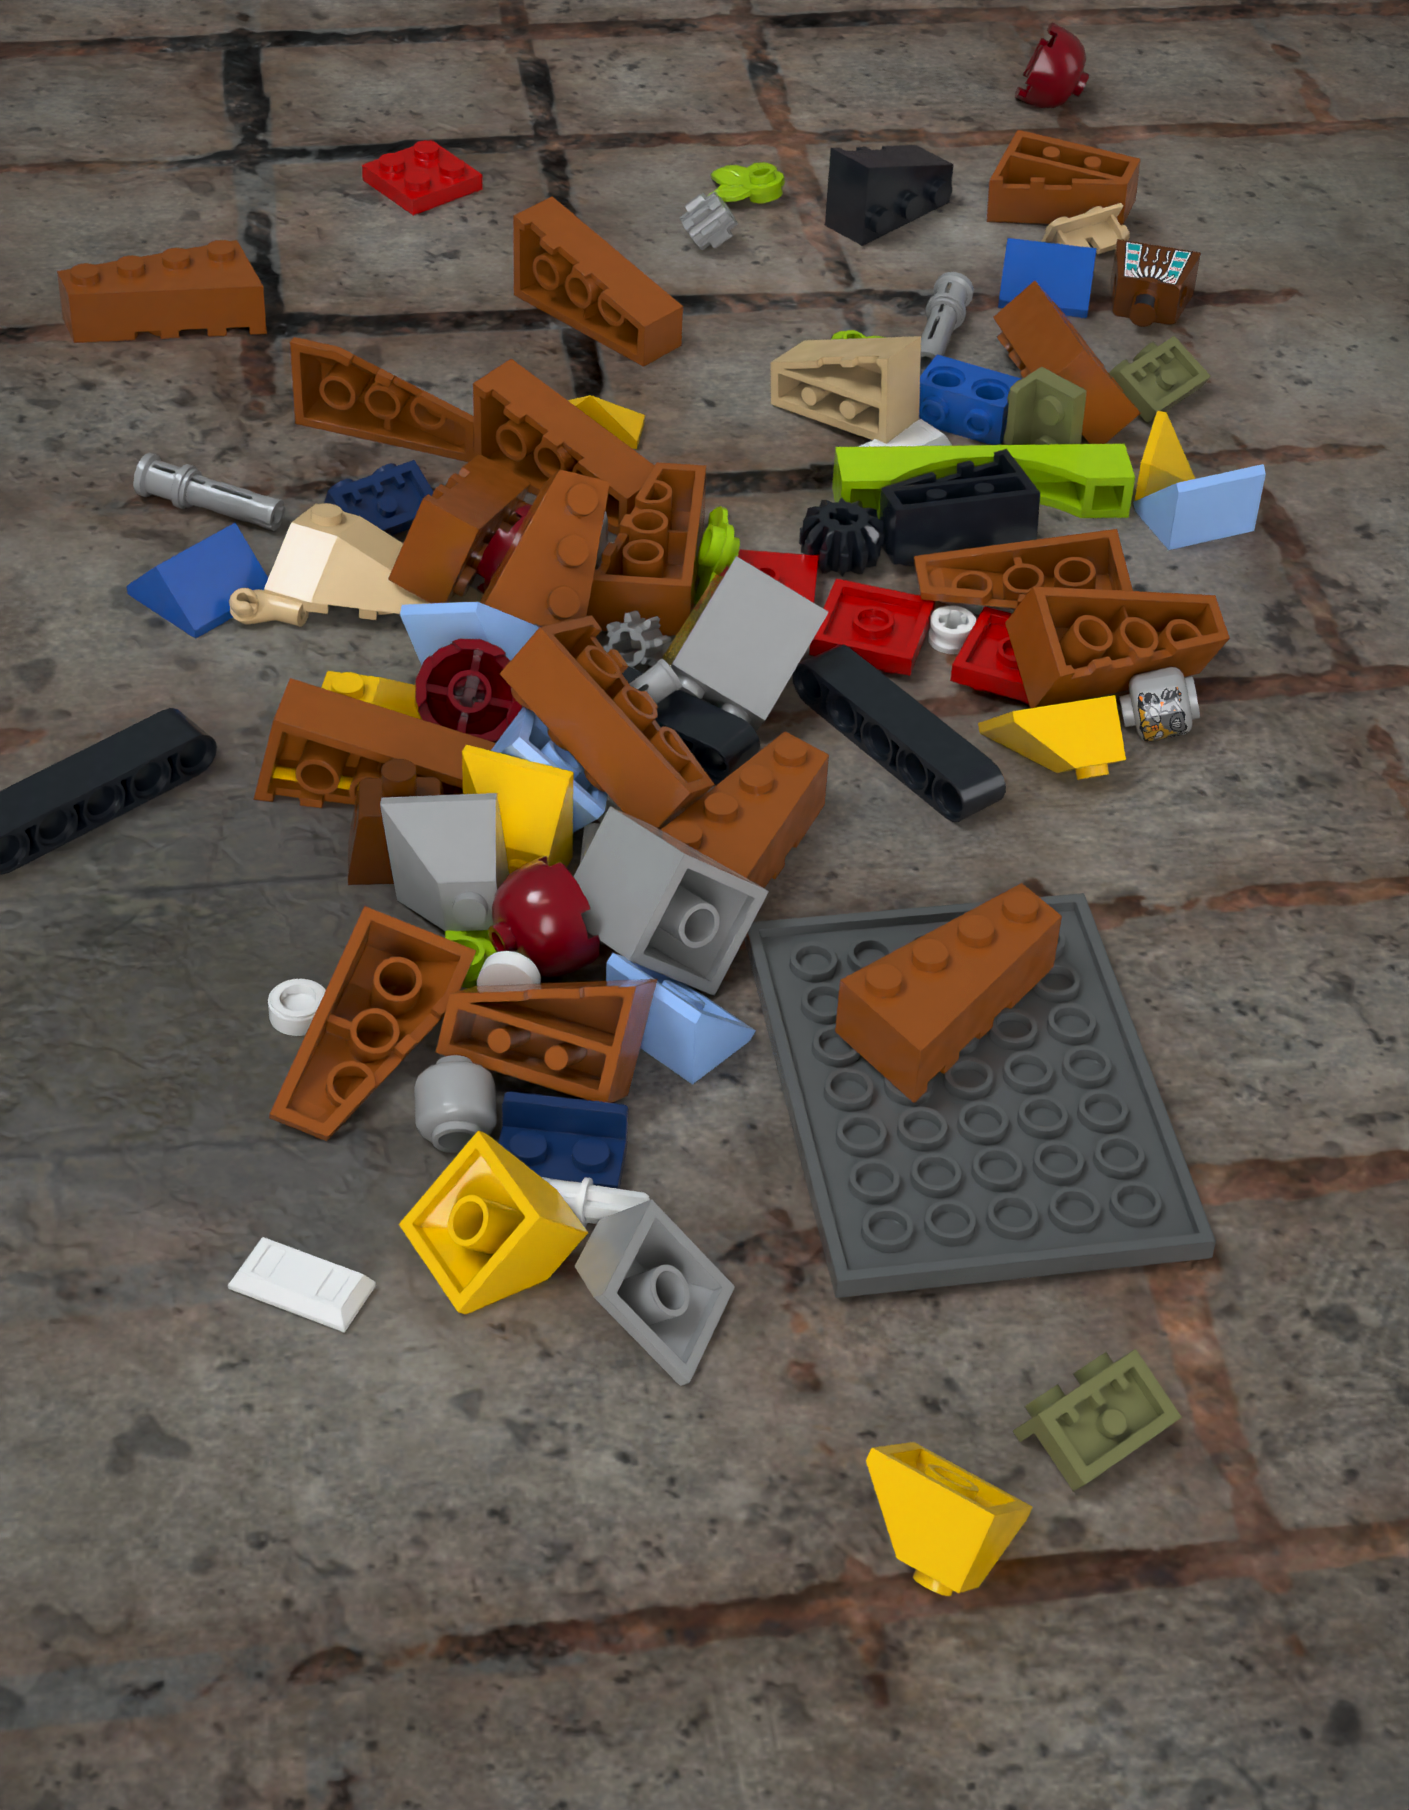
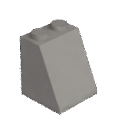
(747, 643)
(665, 902)

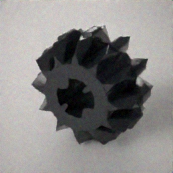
(842, 536)

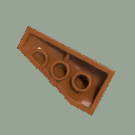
(363, 401)
(1008, 571)
(372, 1015)

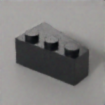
(883, 189)
(959, 511)

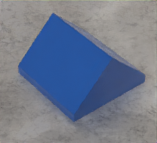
(1059, 269)
(197, 583)

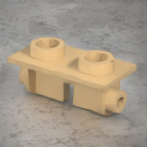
(1095, 226)

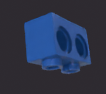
(965, 399)

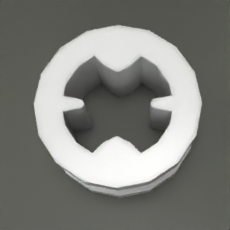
(950, 628)

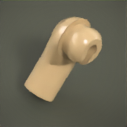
(258, 607)

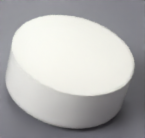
(508, 969)
(294, 1005)

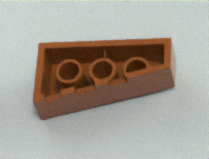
(163, 294)
(1043, 336)
(455, 529)
(1094, 640)
(342, 736)

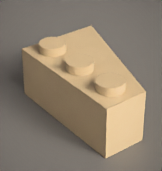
(852, 384)

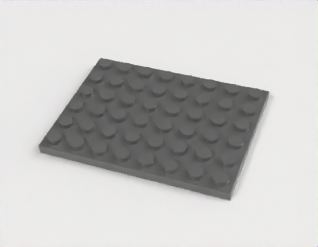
(1016, 1160)

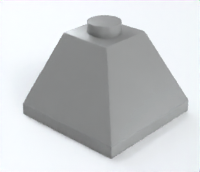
(447, 856)
(655, 1285)

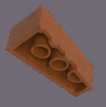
(591, 285)
(539, 432)
(655, 553)
(605, 721)
(758, 810)
(945, 988)

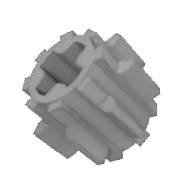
(708, 220)
(637, 629)

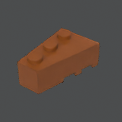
(1058, 178)
(553, 554)
(553, 1034)

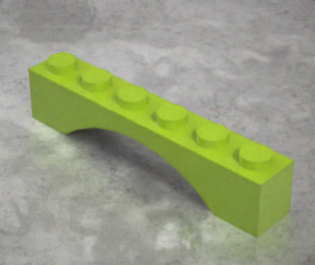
(1070, 477)

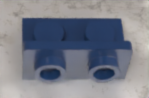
(385, 498)
(566, 1137)

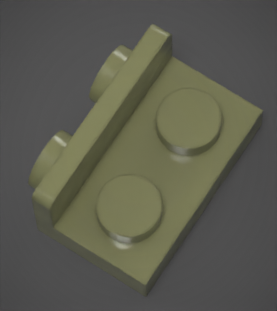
(1160, 377)
(1044, 410)
(1101, 1419)

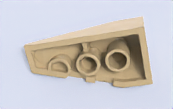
(342, 563)

